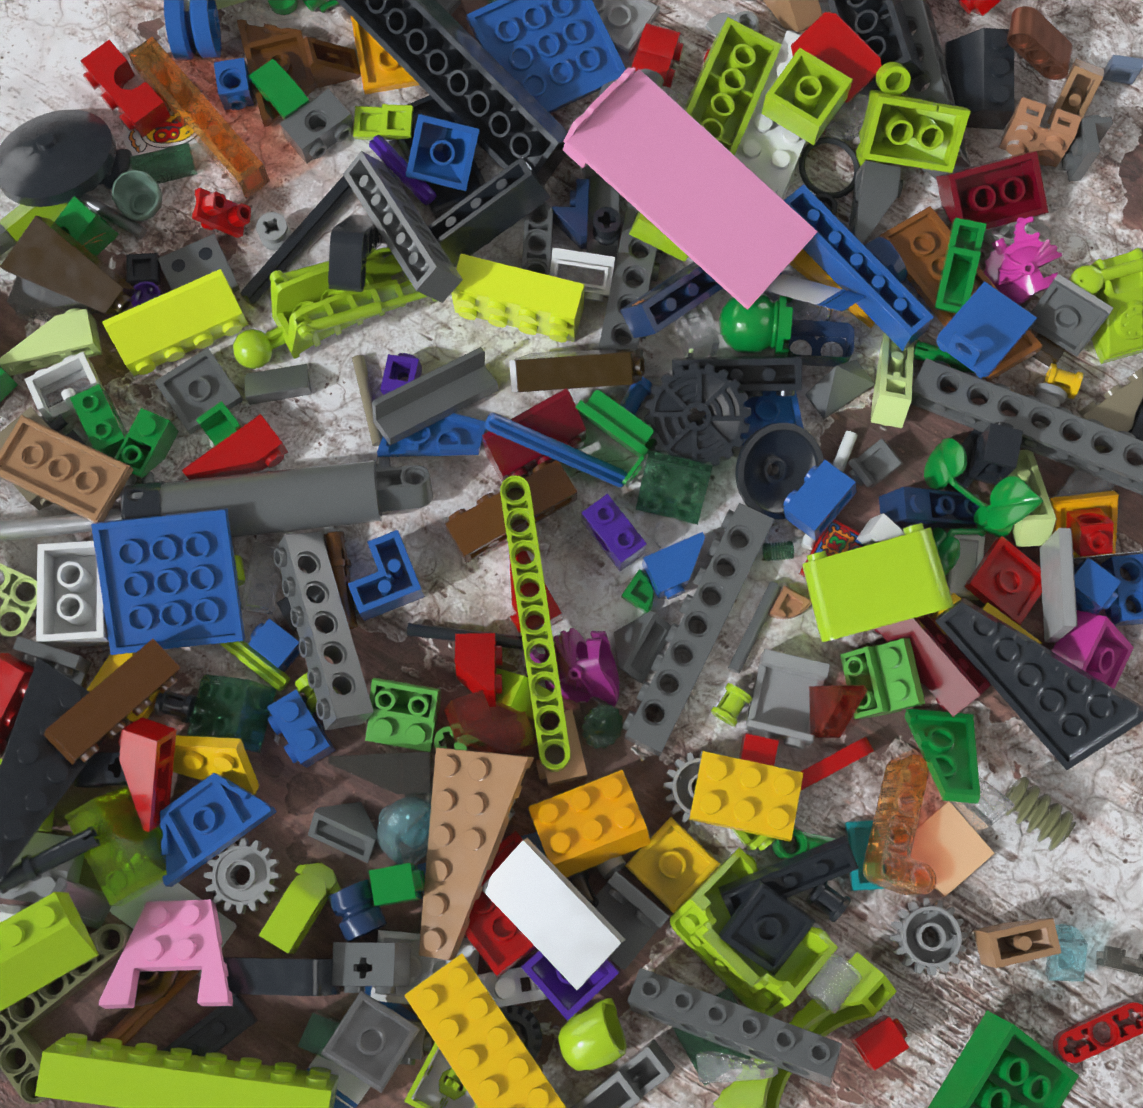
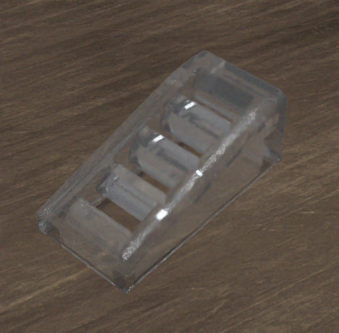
(723, 1067)

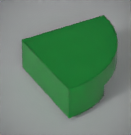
(639, 592)

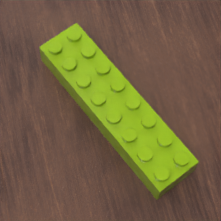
(722, 101)
(154, 1078)

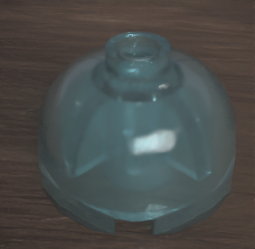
(405, 830)

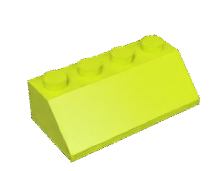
(176, 323)

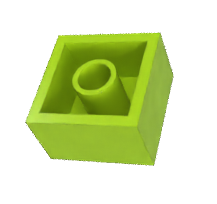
(806, 96)

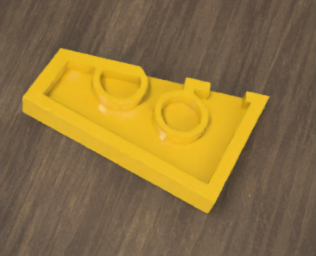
(208, 755)

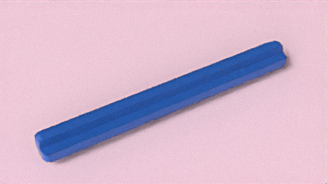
(555, 449)

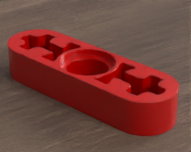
(836, 762)
(1074, 1033)

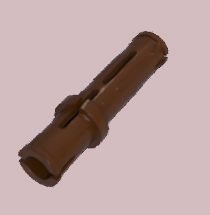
(340, 566)

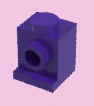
(398, 367)

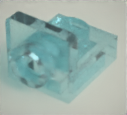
(1071, 962)

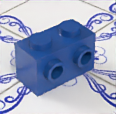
(819, 499)
(301, 729)

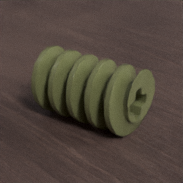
(1039, 813)

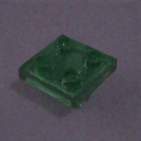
(673, 487)

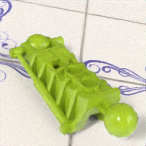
(311, 311)

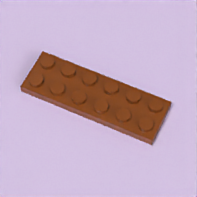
(923, 247)

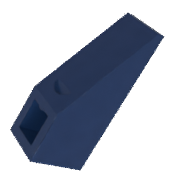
(931, 507)

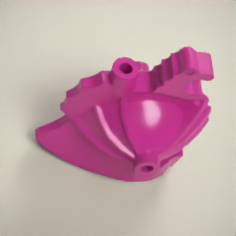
(1016, 267)

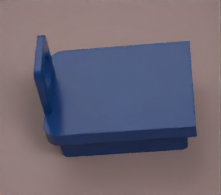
(985, 330)

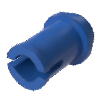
(636, 395)

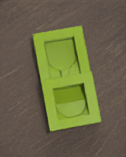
(388, 121)

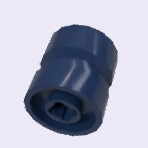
(357, 910)

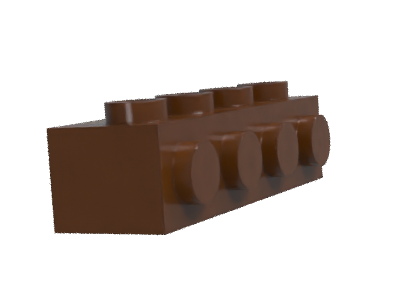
(484, 524)
(112, 702)

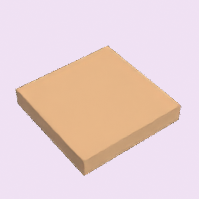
(949, 847)

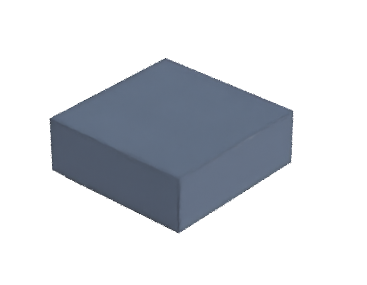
(1122, 69)

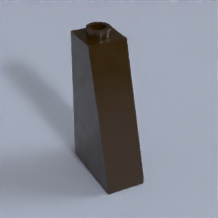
(64, 266)
(576, 369)

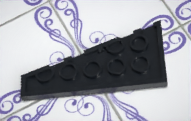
(1052, 696)

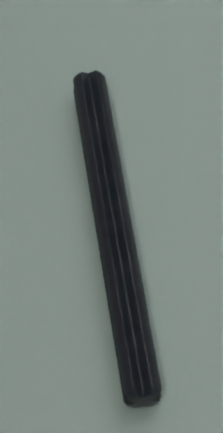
(297, 240)

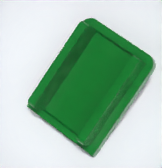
(621, 427)

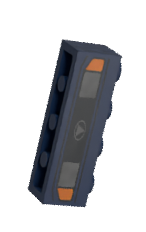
(669, 300)

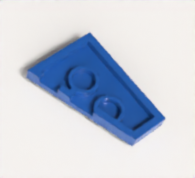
(771, 409)
(446, 437)

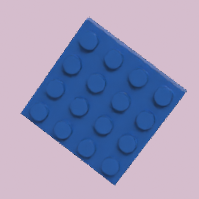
(549, 47)
(168, 580)

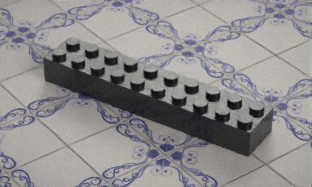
(465, 80)

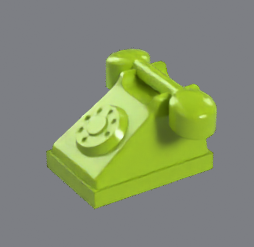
(909, 128)
(1120, 285)

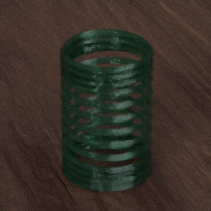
(788, 550)

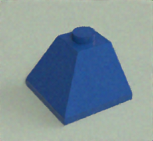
(442, 152)

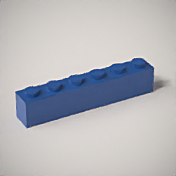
(860, 272)

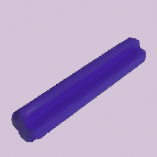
(399, 168)

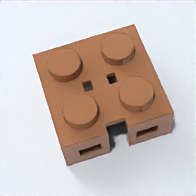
(1025, 135)

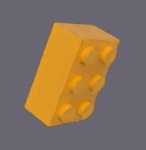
(590, 824)

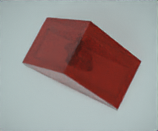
(833, 708)

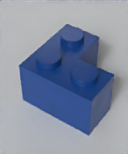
(393, 583)

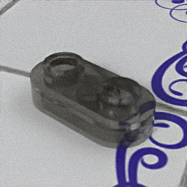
(1115, 959)

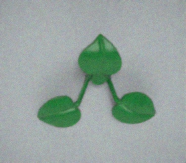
(1009, 500)

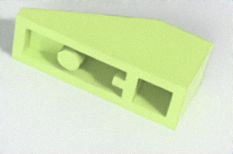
(53, 342)
(892, 384)
(1039, 524)

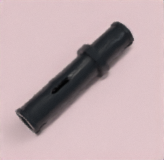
(33, 866)

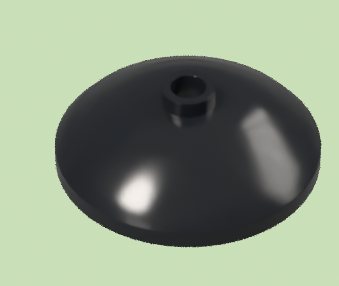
(789, 451)

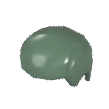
(137, 195)

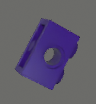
(613, 532)

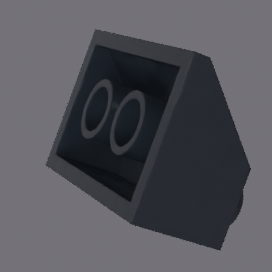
(982, 76)

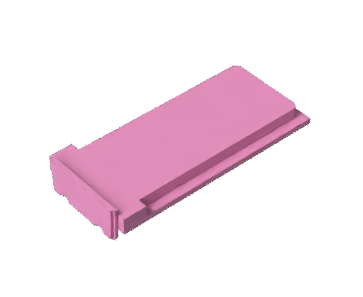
(688, 185)

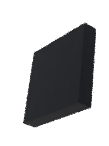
(767, 927)

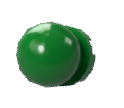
(759, 327)

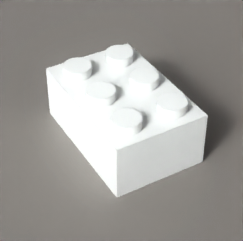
(69, 596)

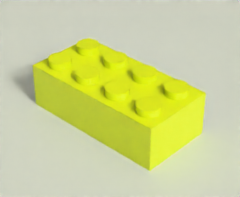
(518, 298)

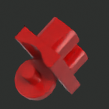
(220, 213)

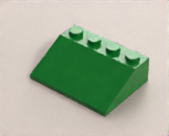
(1004, 1071)

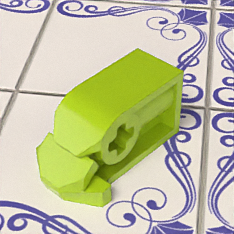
(300, 906)

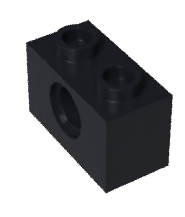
(995, 453)

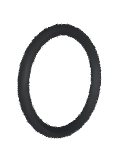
(843, 145)

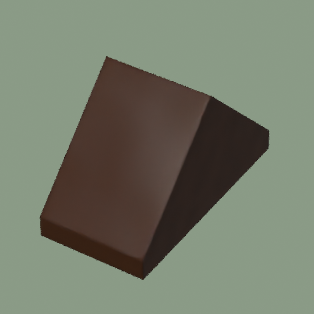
(331, 62)

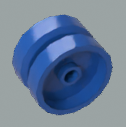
(193, 27)

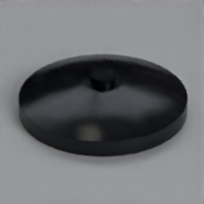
(55, 158)

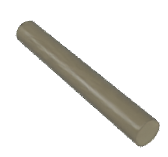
(366, 396)

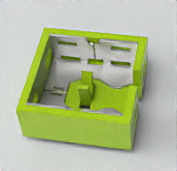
(431, 1090)

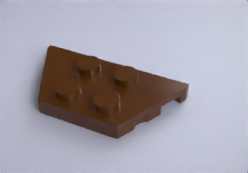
(283, 46)

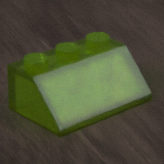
(128, 856)

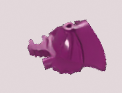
(584, 667)

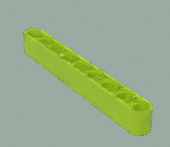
(531, 606)

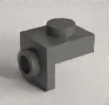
(874, 464)

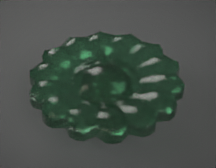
(602, 726)

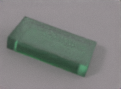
(166, 163)

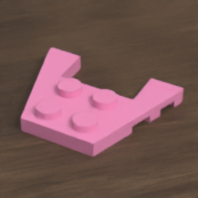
(172, 939)

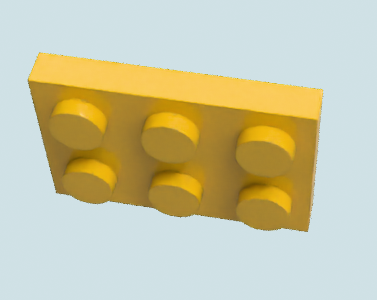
(746, 796)

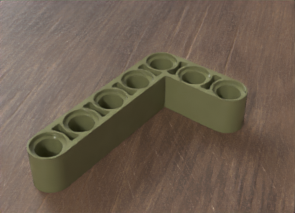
(46, 1001)

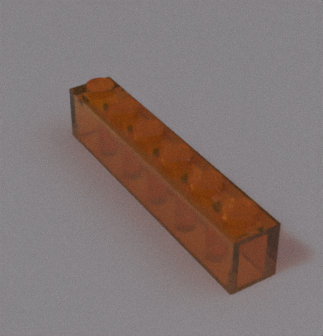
(199, 117)

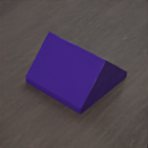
(560, 991)

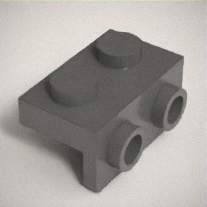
(1085, 146)

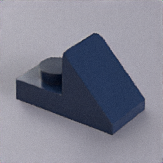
(574, 219)

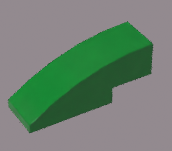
(960, 264)

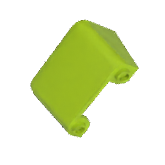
(877, 584)
(705, 915)

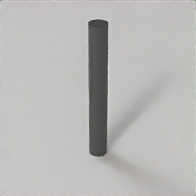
(754, 627)

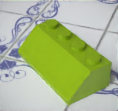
(41, 947)

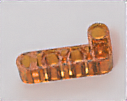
(905, 780)

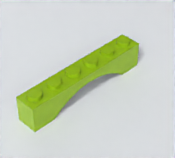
(863, 1003)

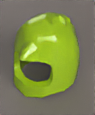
(593, 1037)

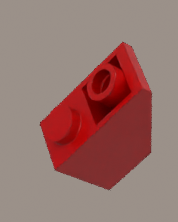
(477, 662)

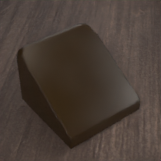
(1049, 352)

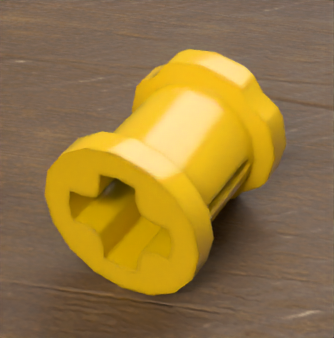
(1064, 379)

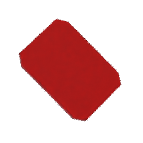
(840, 48)

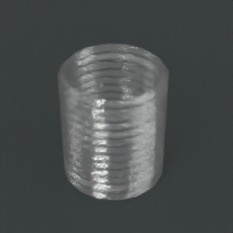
(833, 983)

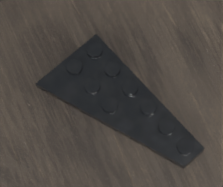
(33, 769)

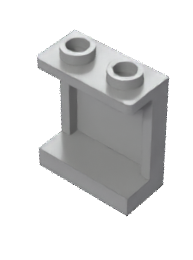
(782, 697)

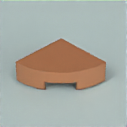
(789, 604)

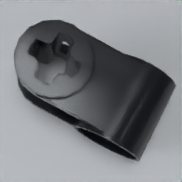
(101, 772)

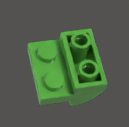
(887, 674)
(403, 714)

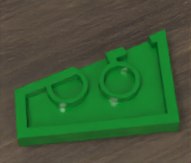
(949, 750)

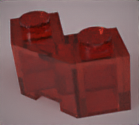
(474, 726)

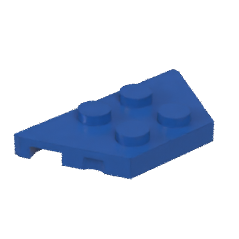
(206, 824)

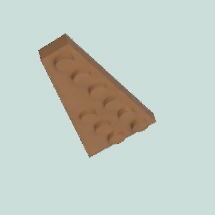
(465, 830)

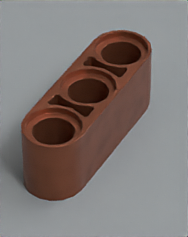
(1039, 43)

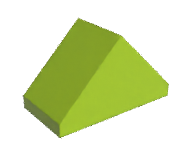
(516, 694)

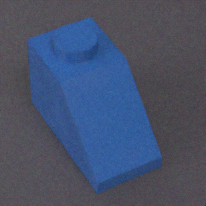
(673, 566)

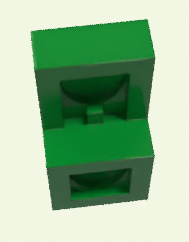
(279, 88)

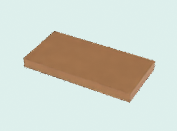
(62, 470)

